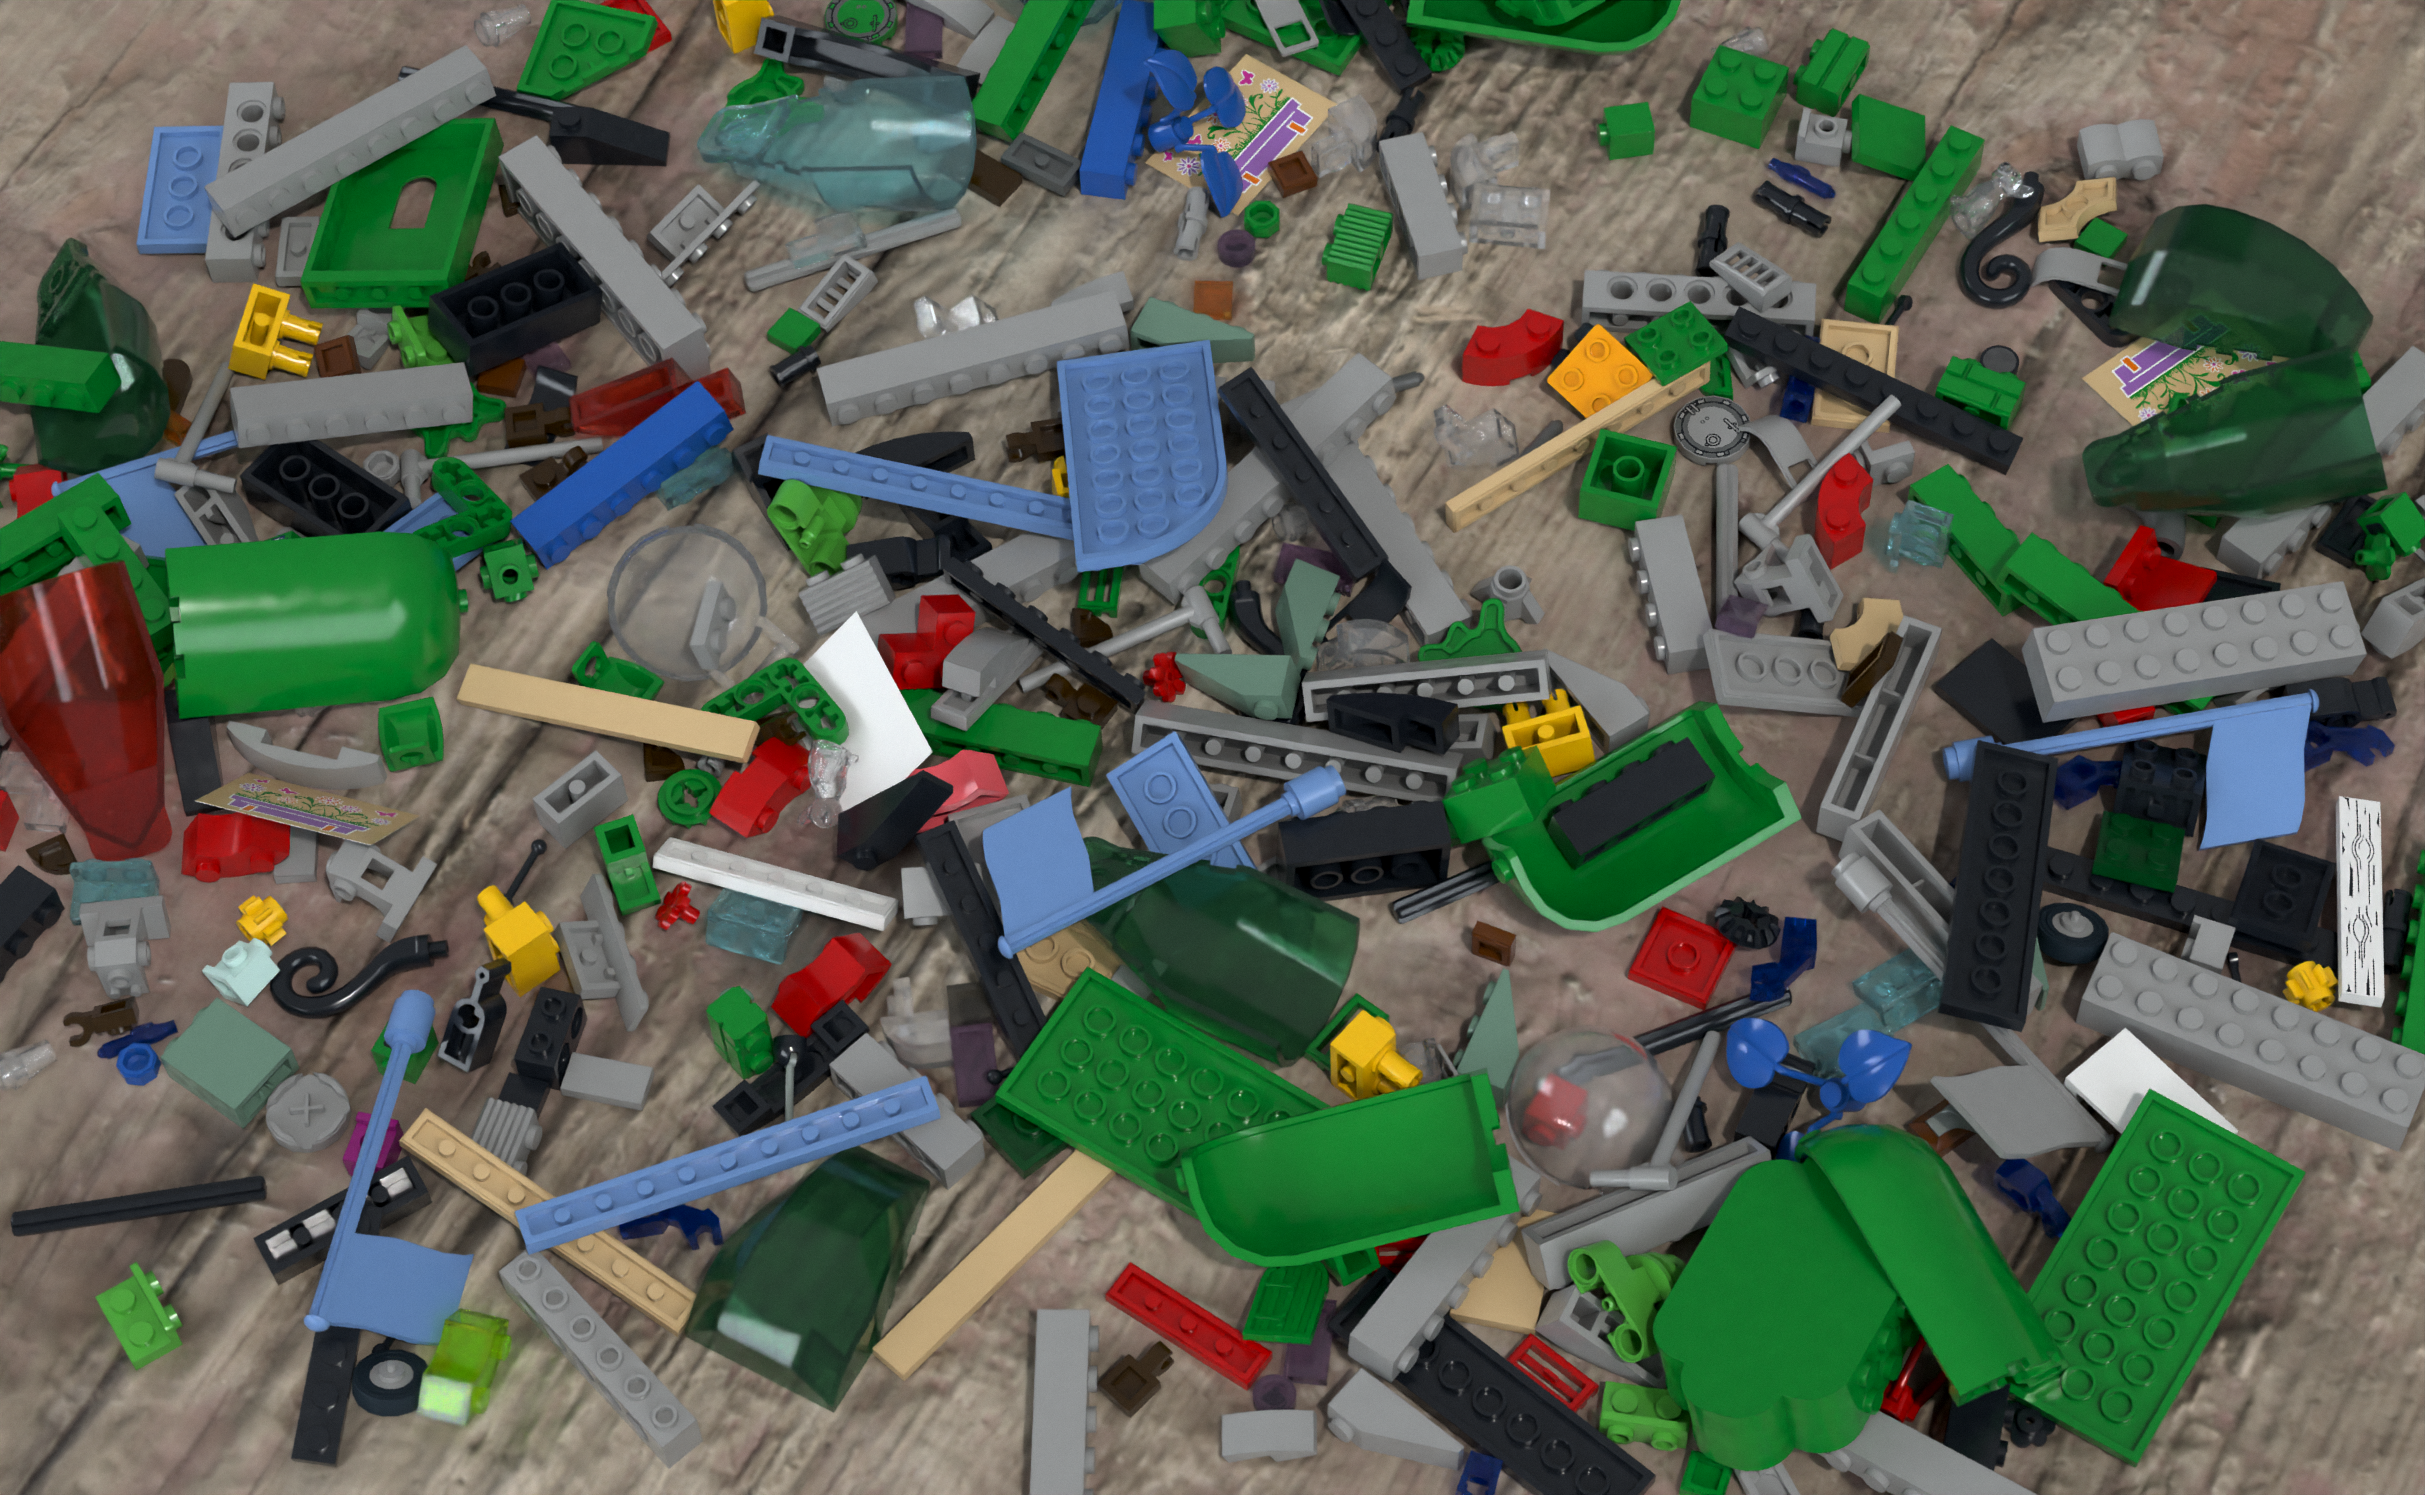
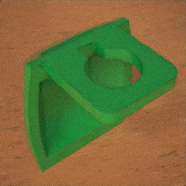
(616, 675)
(411, 734)

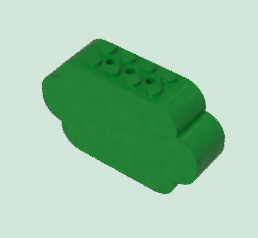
(1781, 1323)

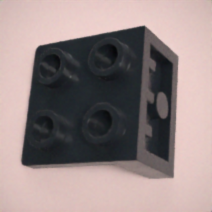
(2161, 784)

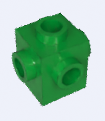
(508, 556)

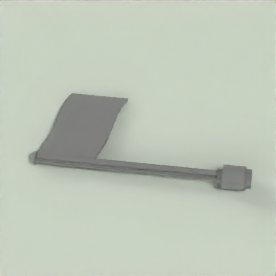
(2012, 1108)

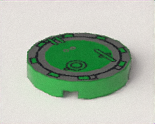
(863, 19)

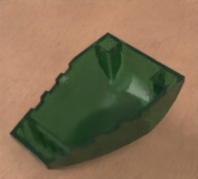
(2236, 286)
(813, 1276)

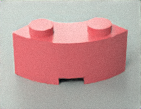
(974, 781)

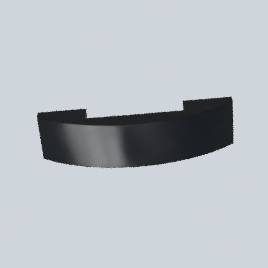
(762, 1101)

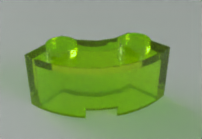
(464, 1367)

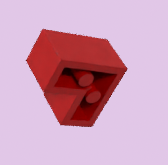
(918, 657)

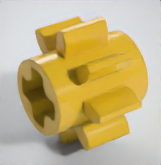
(262, 920)
(2311, 986)

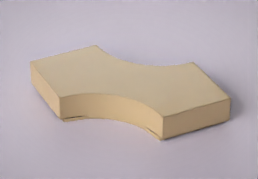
(2068, 216)
(1873, 622)

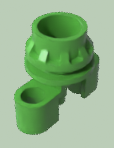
(814, 523)
(1636, 1288)

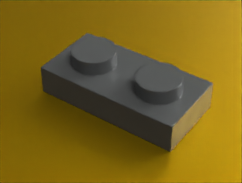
(1042, 163)

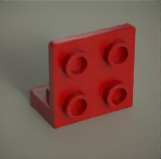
(2156, 581)

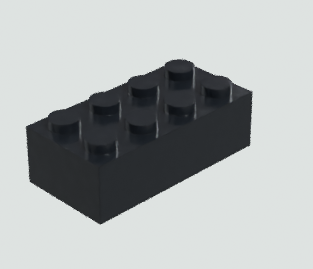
(515, 309)
(321, 491)
(1365, 851)

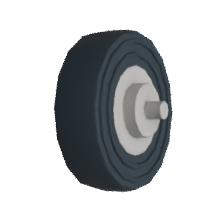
(2071, 933)
(388, 1382)

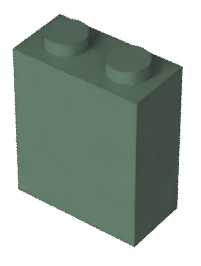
(229, 1062)

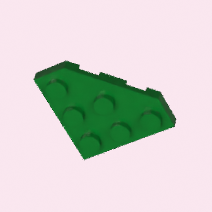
(582, 45)

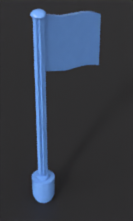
(150, 503)
(2250, 766)
(1046, 870)
(381, 1279)

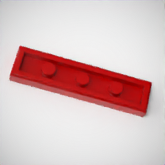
(1188, 1326)

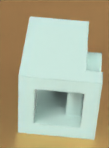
(243, 971)

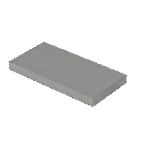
(1777, 673)

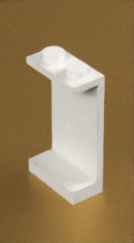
(2120, 1077)

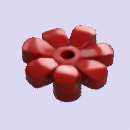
(1165, 677)
(677, 906)

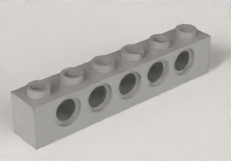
(247, 133)
(1633, 300)
(601, 1357)

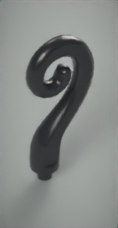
(2013, 221)
(1249, 621)
(399, 956)

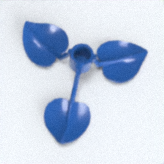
(1177, 83)
(1866, 1058)

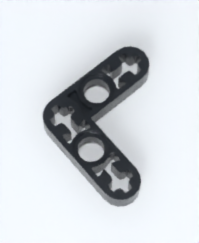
(2094, 319)

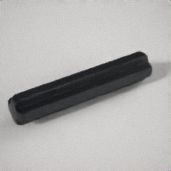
(1444, 892)

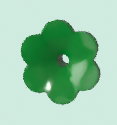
(2376, 557)

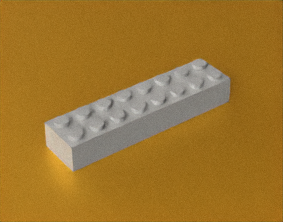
(632, 290)
(2193, 651)
(2255, 1041)

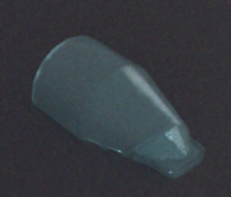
(857, 147)

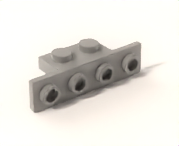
(691, 223)
(599, 955)

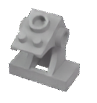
(1803, 577)
(397, 897)
(120, 951)

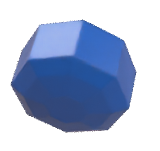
(138, 1064)

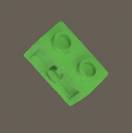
(416, 341)
(139, 1319)
(1643, 1416)

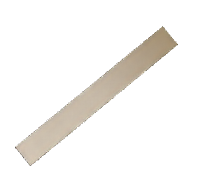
(1568, 448)
(609, 713)
(508, 1190)
(991, 1264)

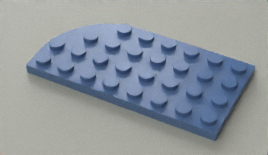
(1141, 451)

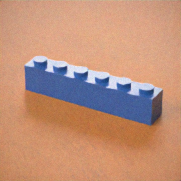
(1122, 105)
(622, 475)

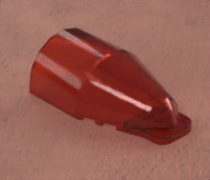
(89, 704)

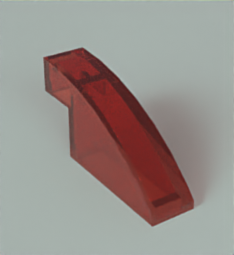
(630, 400)

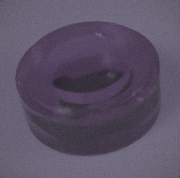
(1236, 248)
(1274, 1393)

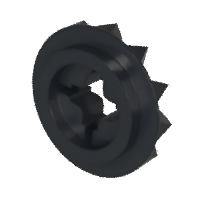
(1735, 923)

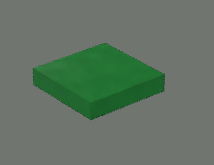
(1888, 137)

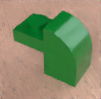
(627, 865)

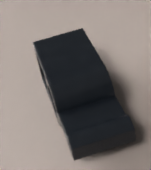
(907, 559)
(2347, 702)
(477, 1019)
(1774, 1106)

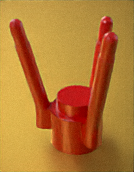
(1898, 1395)

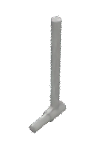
(417, 468)
(181, 469)
(1764, 529)
(1195, 609)
(1659, 1172)

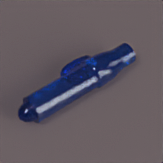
(1802, 177)
(146, 1033)

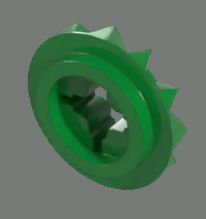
(1449, 50)
(698, 784)

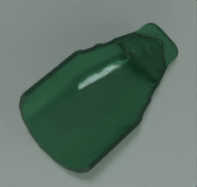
(92, 311)
(2250, 448)
(1228, 949)

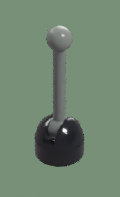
(790, 1053)

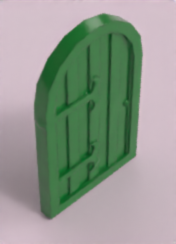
(1288, 1304)

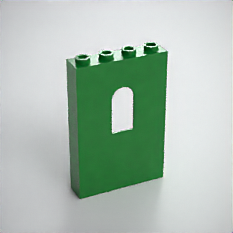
(366, 263)

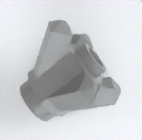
(1513, 590)

